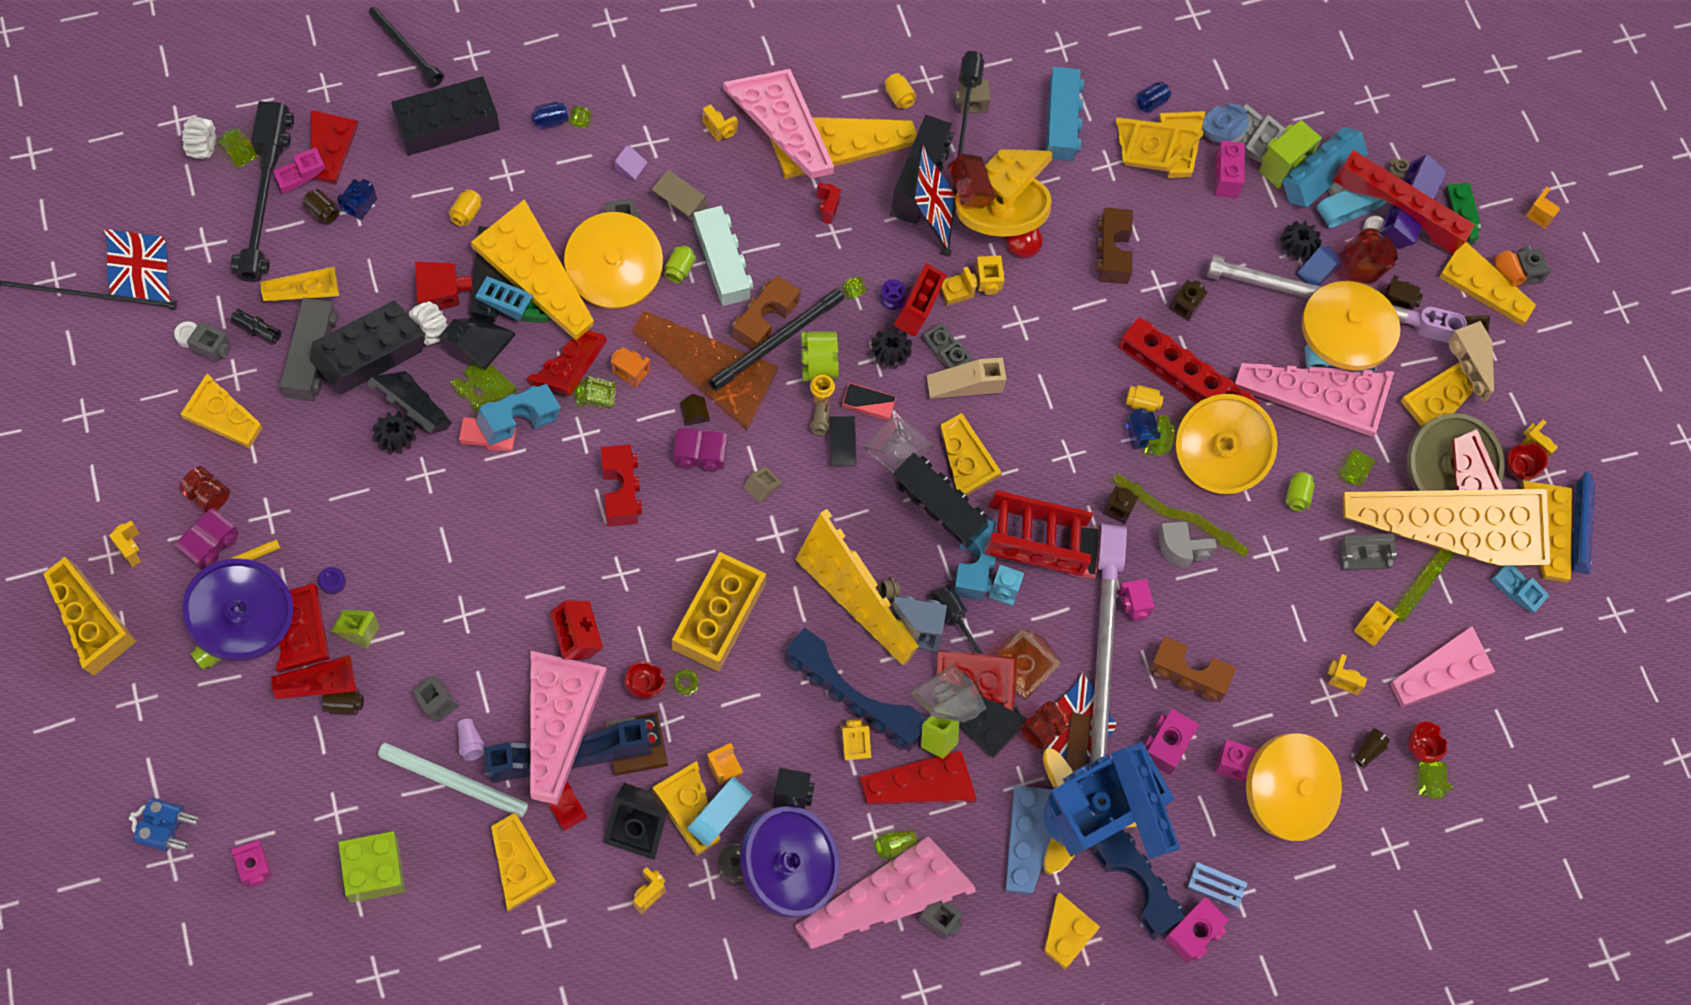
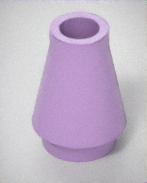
(470, 743)

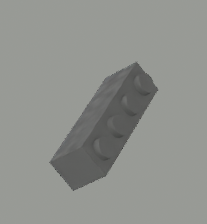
(300, 377)

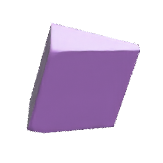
(630, 163)

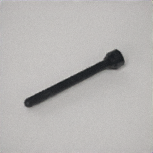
(431, 74)

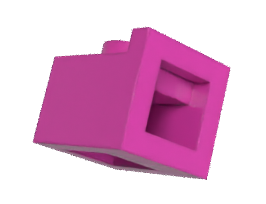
(1136, 599)
(246, 854)

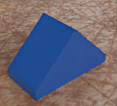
(1320, 266)

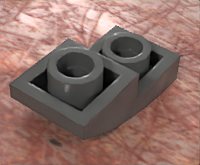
(945, 348)

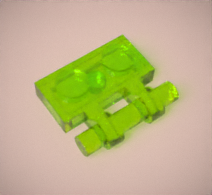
(488, 381)

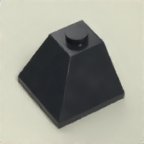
(475, 340)
(636, 821)

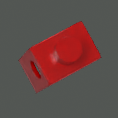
(440, 284)

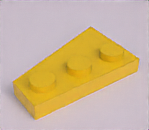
(1185, 166)
(303, 285)
(220, 413)
(968, 458)
(684, 800)
(519, 862)

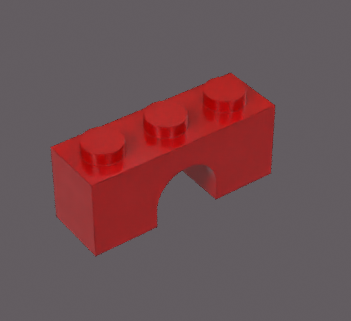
(618, 465)

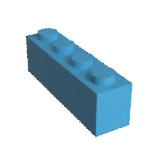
(1063, 113)
(1317, 171)

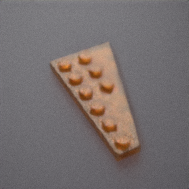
(702, 358)

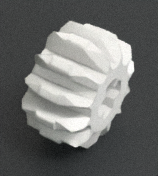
(199, 137)
(430, 320)

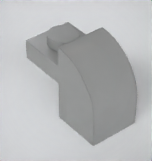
(1178, 547)

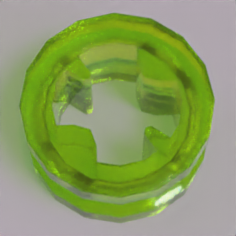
(580, 117)
(854, 287)
(692, 678)

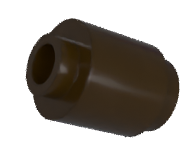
(321, 206)
(343, 703)

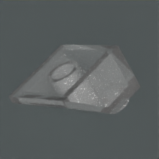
(897, 442)
(950, 696)

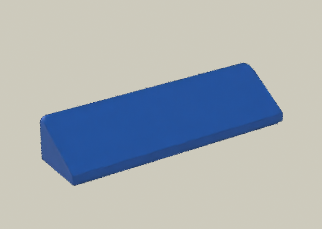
(1583, 524)
(1145, 801)

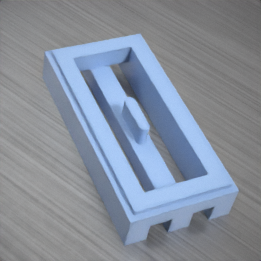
(1241, 885)

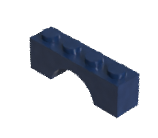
(1119, 854)

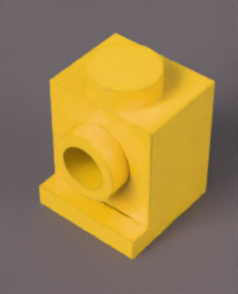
(989, 274)

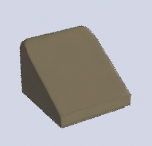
(762, 484)

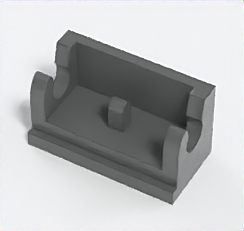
(1367, 552)

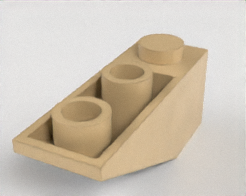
(1475, 353)
(968, 379)

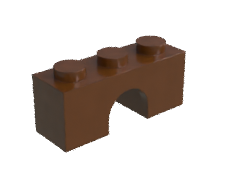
(1114, 264)

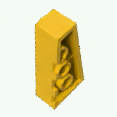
(90, 621)

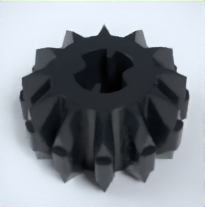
(1300, 240)
(891, 348)
(394, 432)

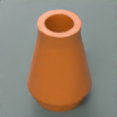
(1510, 267)

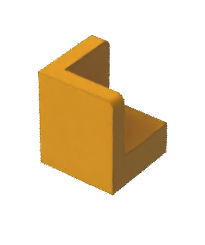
(1543, 210)
(724, 764)

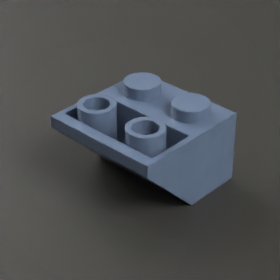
(922, 620)

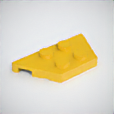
(1154, 143)
(1014, 170)

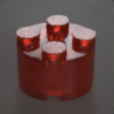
(1368, 256)

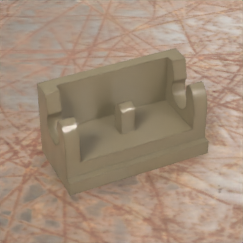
(680, 194)

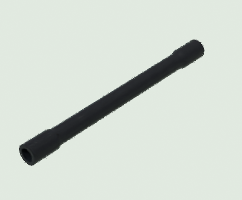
(728, 373)

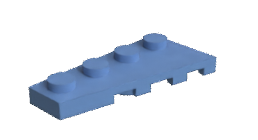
(1026, 840)

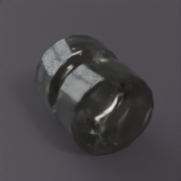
(730, 866)

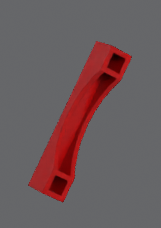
(1367, 178)

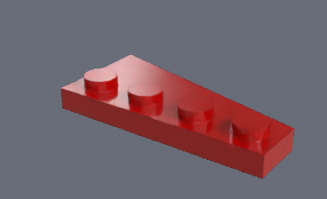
(921, 782)

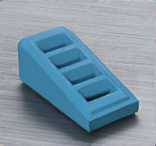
(507, 308)

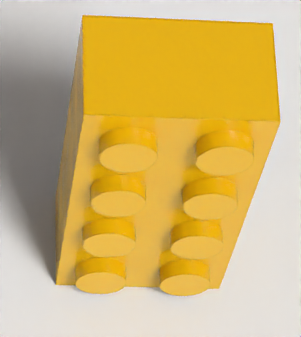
(719, 611)

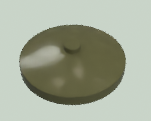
(1431, 453)

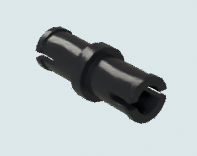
(255, 326)

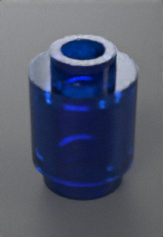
(1153, 97)
(549, 115)

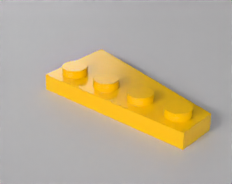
(1483, 282)
(1439, 395)

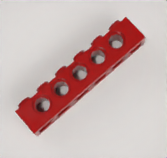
(1174, 371)

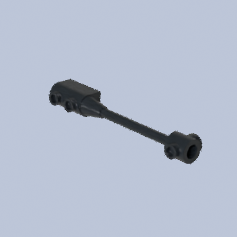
(268, 141)

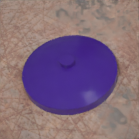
(237, 609)
(790, 862)

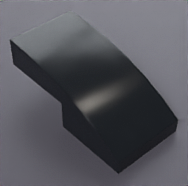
(843, 440)

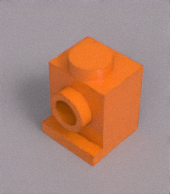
(630, 366)

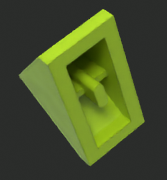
(356, 627)

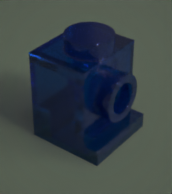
(357, 198)
(1141, 434)

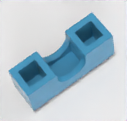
(534, 404)
(973, 579)

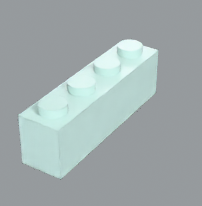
(722, 255)

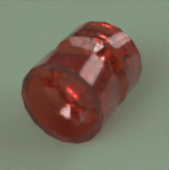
(201, 488)
(1045, 725)

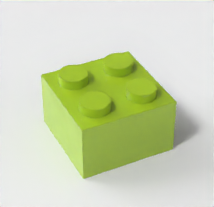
(1288, 152)
(371, 867)

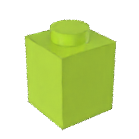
(939, 735)

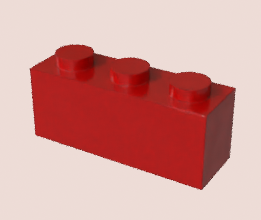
(920, 299)

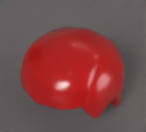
(1026, 244)
(1526, 461)
(644, 680)
(1427, 743)

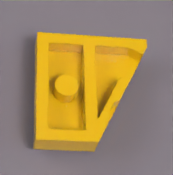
(1068, 932)

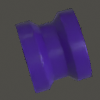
(892, 288)

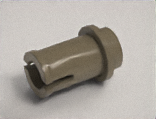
(821, 415)

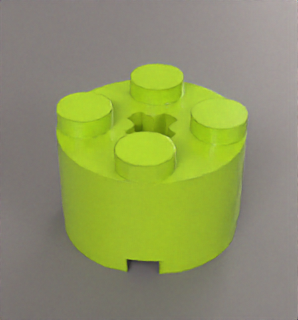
(819, 354)

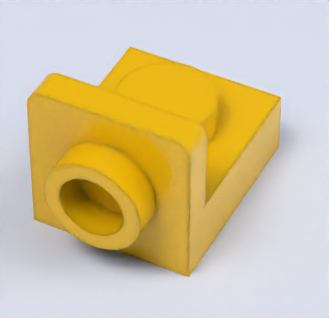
(717, 126)
(959, 287)
(1534, 435)
(122, 539)
(1375, 623)
(1344, 679)
(855, 739)
(649, 894)

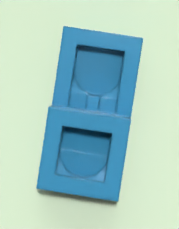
(1519, 589)

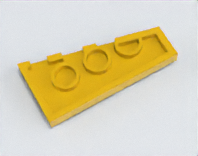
(1560, 524)

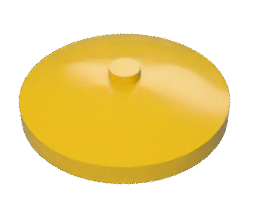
(1022, 216)
(613, 260)
(1350, 325)
(1226, 444)
(1293, 787)

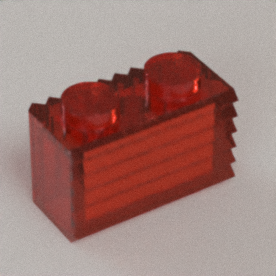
(971, 181)

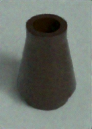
(1372, 746)

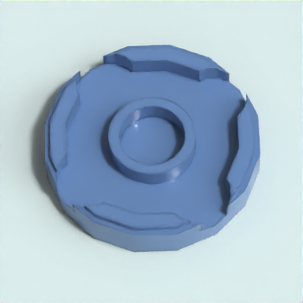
(1225, 123)

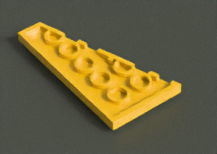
(854, 140)
(525, 257)
(852, 585)

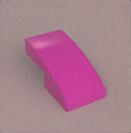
(304, 168)

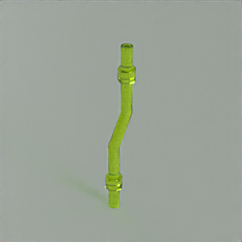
(1225, 538)

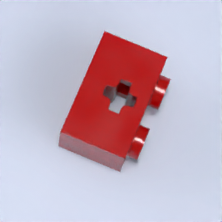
(576, 630)

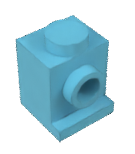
(1006, 585)

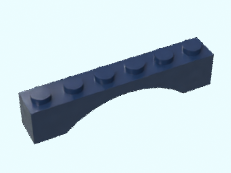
(898, 722)
(612, 744)

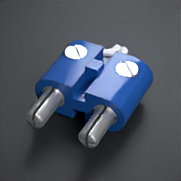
(159, 825)

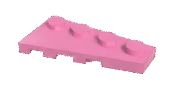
(1449, 667)

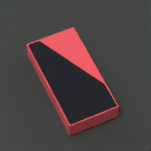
(869, 401)
(1089, 545)

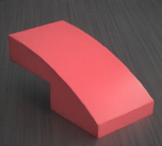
(472, 435)

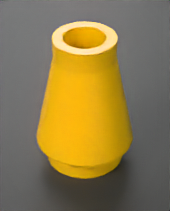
(822, 388)

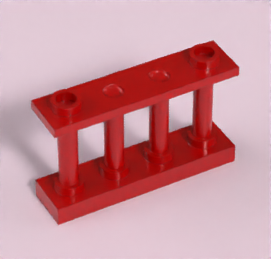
(1035, 553)

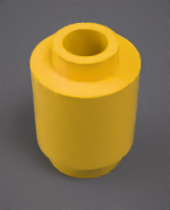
(900, 91)
(465, 208)
(1144, 397)

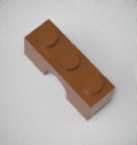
(775, 297)
(1171, 665)

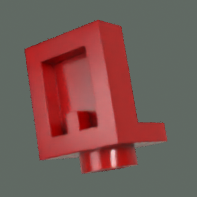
(830, 199)

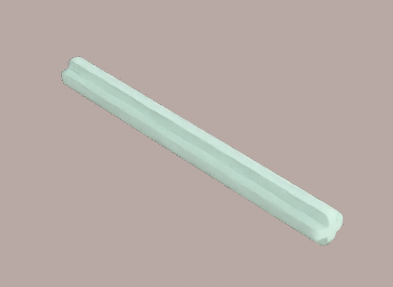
(453, 780)

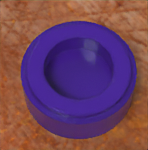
(332, 580)

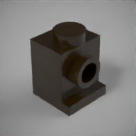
(1403, 294)
(1188, 299)
(1123, 500)

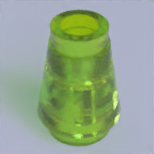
(894, 843)

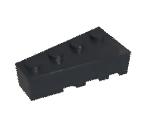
(940, 499)

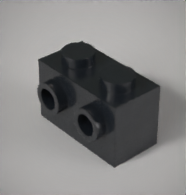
(793, 789)

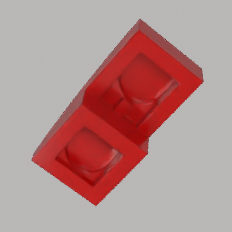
(569, 810)

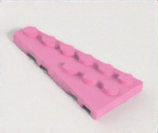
(781, 112)
(1330, 394)
(560, 711)
(892, 892)

